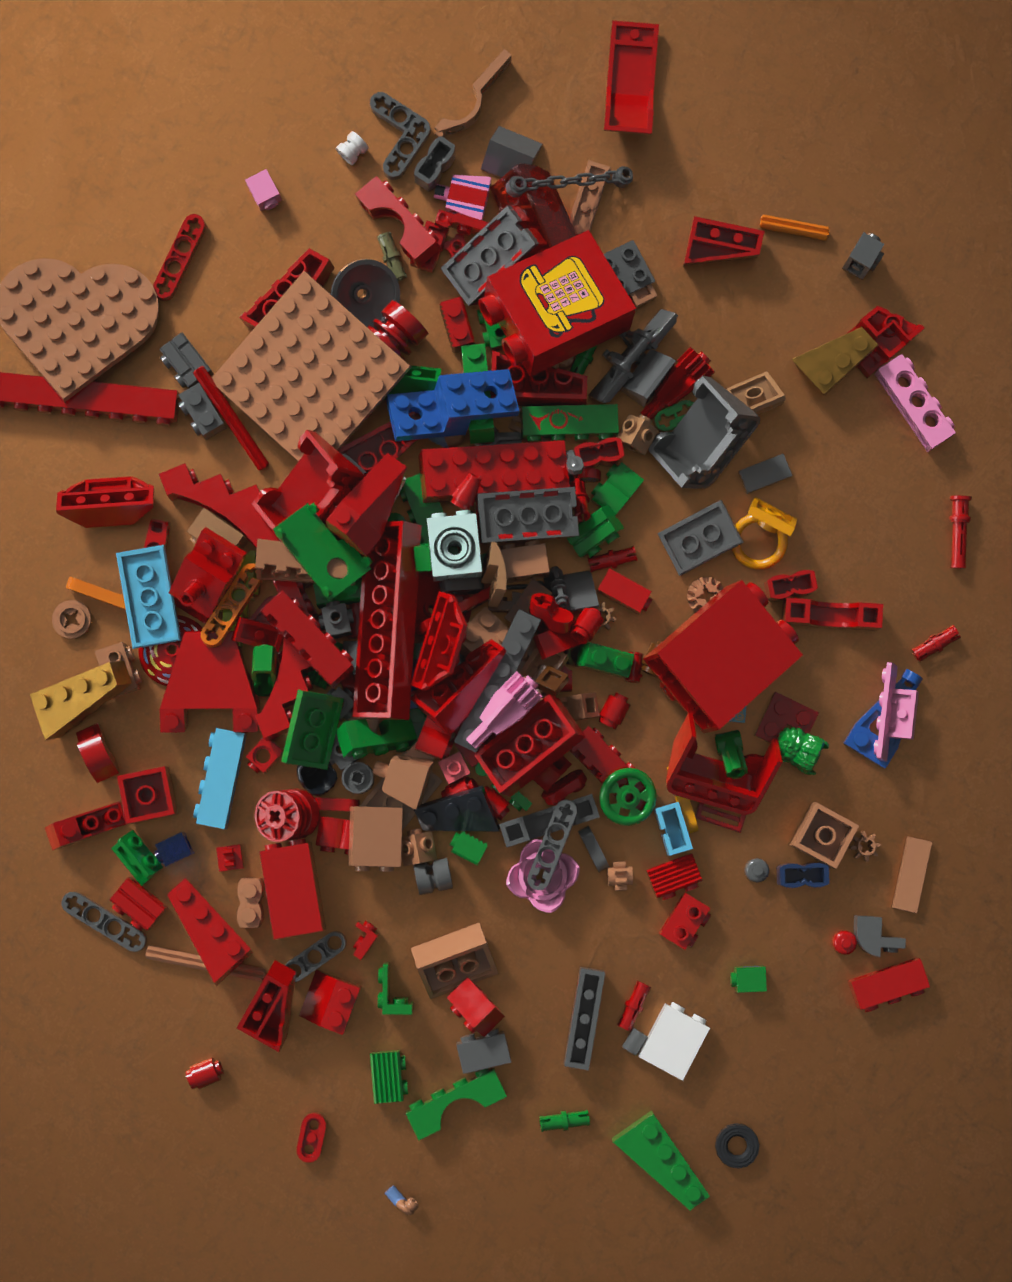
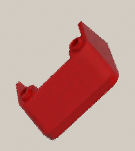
(706, 779)

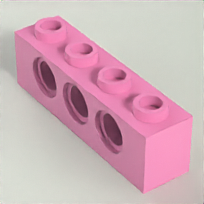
(915, 416)

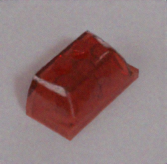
(541, 206)

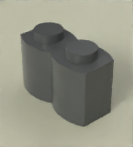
(430, 168)

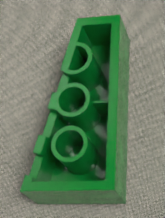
(657, 1154)

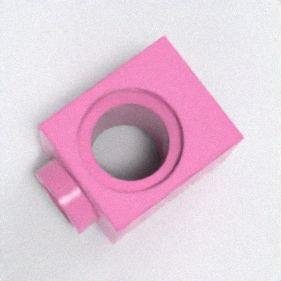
(263, 190)

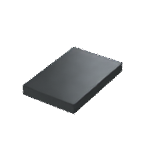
(700, 537)

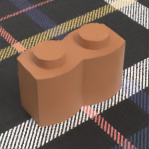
(250, 894)

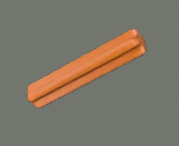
(794, 227)

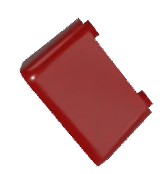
(318, 477)

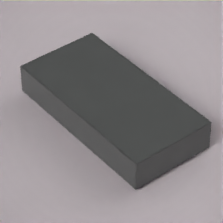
(765, 473)

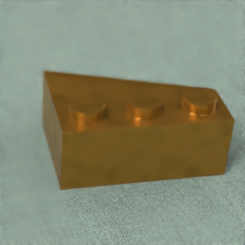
(835, 359)

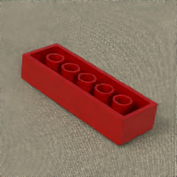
(499, 466)

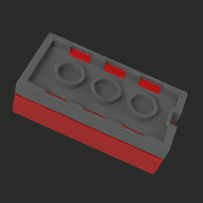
(497, 246)
(526, 515)

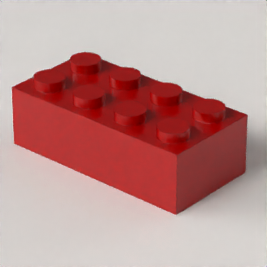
(529, 746)

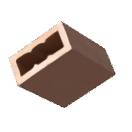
(375, 838)

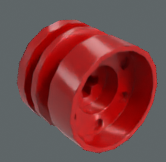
(399, 328)
(286, 815)

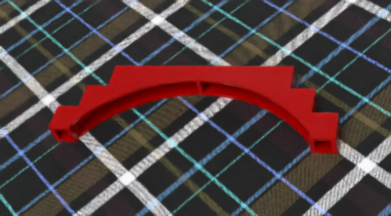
(238, 511)

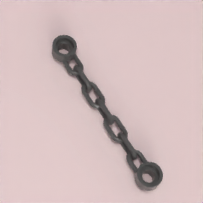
(617, 178)

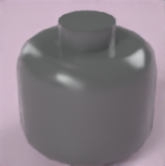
(756, 870)

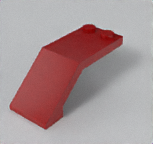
(631, 77)

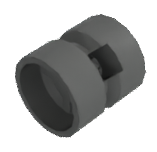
(358, 778)
(433, 876)

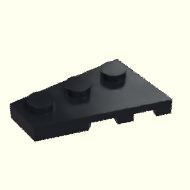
(459, 812)

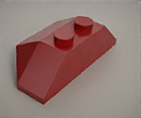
(106, 501)
(441, 643)

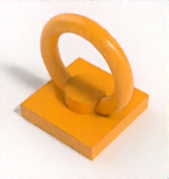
(772, 520)

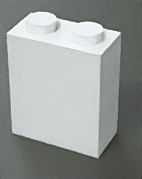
(674, 1040)

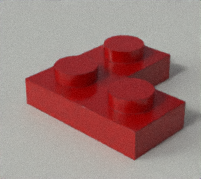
(784, 712)

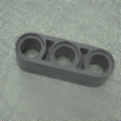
(325, 950)

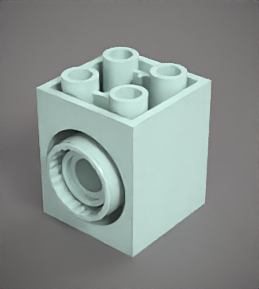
(454, 531)

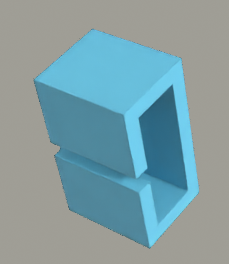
(676, 835)

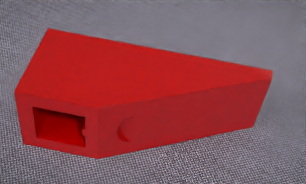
(85, 825)

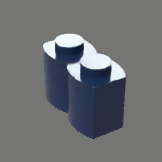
(797, 875)

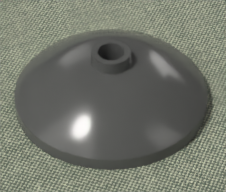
(378, 288)

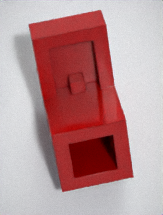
(96, 753)

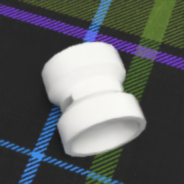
(352, 148)

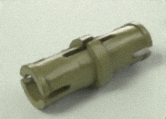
(391, 255)

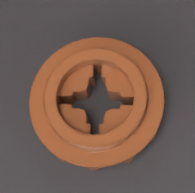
(696, 589)
(60, 621)

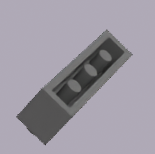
(584, 1018)

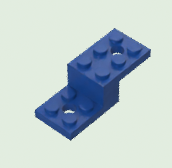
(452, 405)

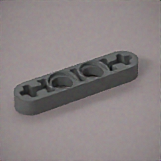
(555, 845)
(104, 921)

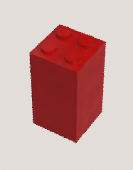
(292, 889)

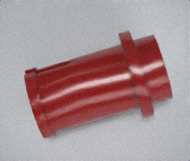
(635, 675)

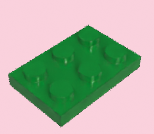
(312, 729)

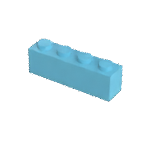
(221, 778)

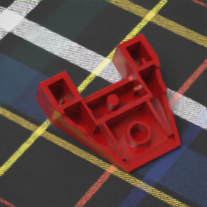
(209, 680)

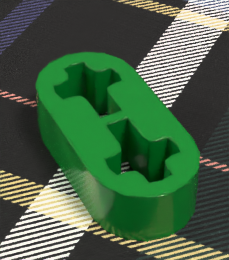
(669, 412)

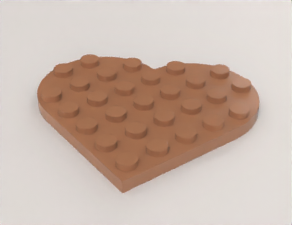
(74, 321)

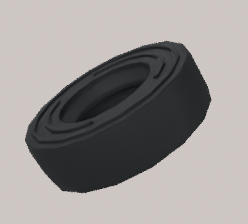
(724, 1137)

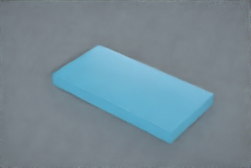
(147, 598)

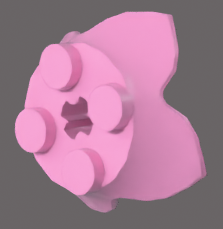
(554, 894)

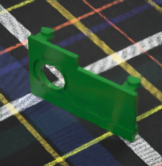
(315, 546)

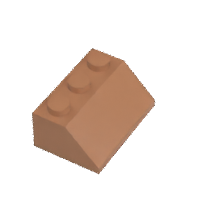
(453, 958)

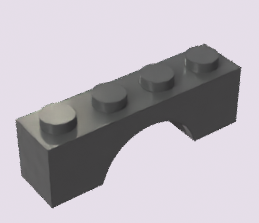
(536, 824)

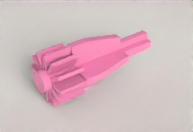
(506, 707)

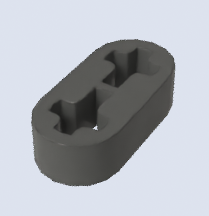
(461, 586)
(593, 849)

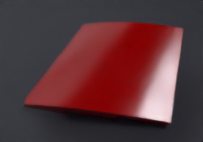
(890, 334)

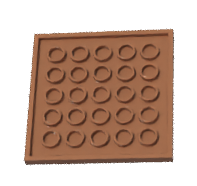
(310, 369)

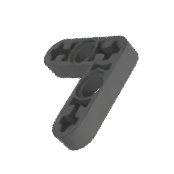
(406, 127)

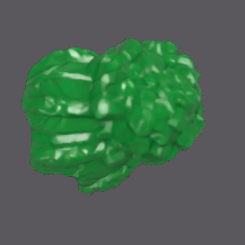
(801, 749)

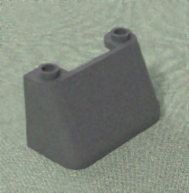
(705, 436)

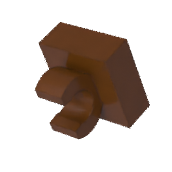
(551, 681)

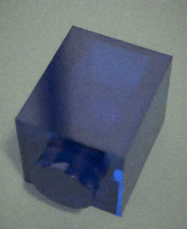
(173, 849)

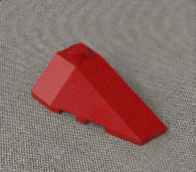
(366, 509)
(455, 696)

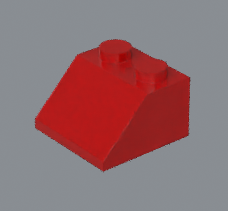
(330, 1002)

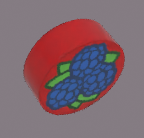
(590, 475)

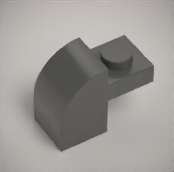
(868, 935)

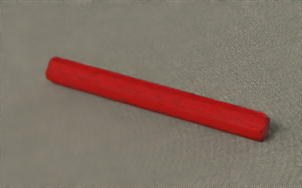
(231, 418)

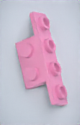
(897, 713)

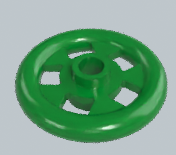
(611, 786)

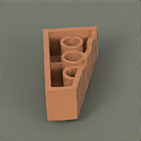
(278, 564)

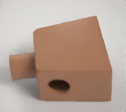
(405, 778)

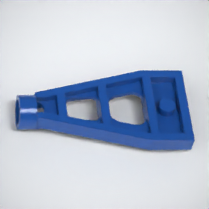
(860, 736)

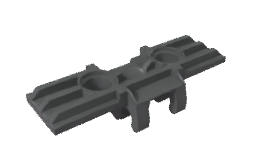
(637, 343)

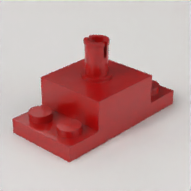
(206, 575)

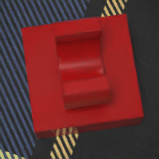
(230, 857)

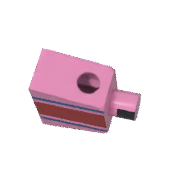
(465, 195)

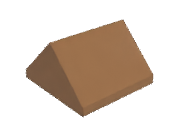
(759, 393)

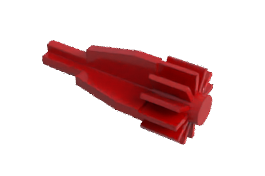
(679, 381)

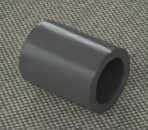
(634, 1041)

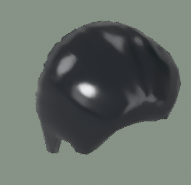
(316, 780)

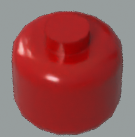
(844, 942)

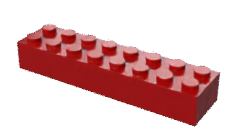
(387, 626)

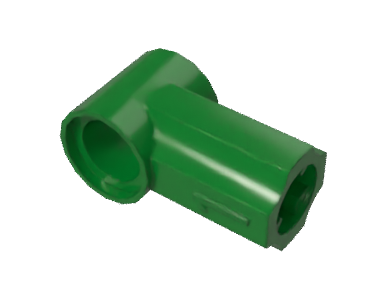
(731, 749)

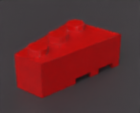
(721, 241)
(270, 1008)

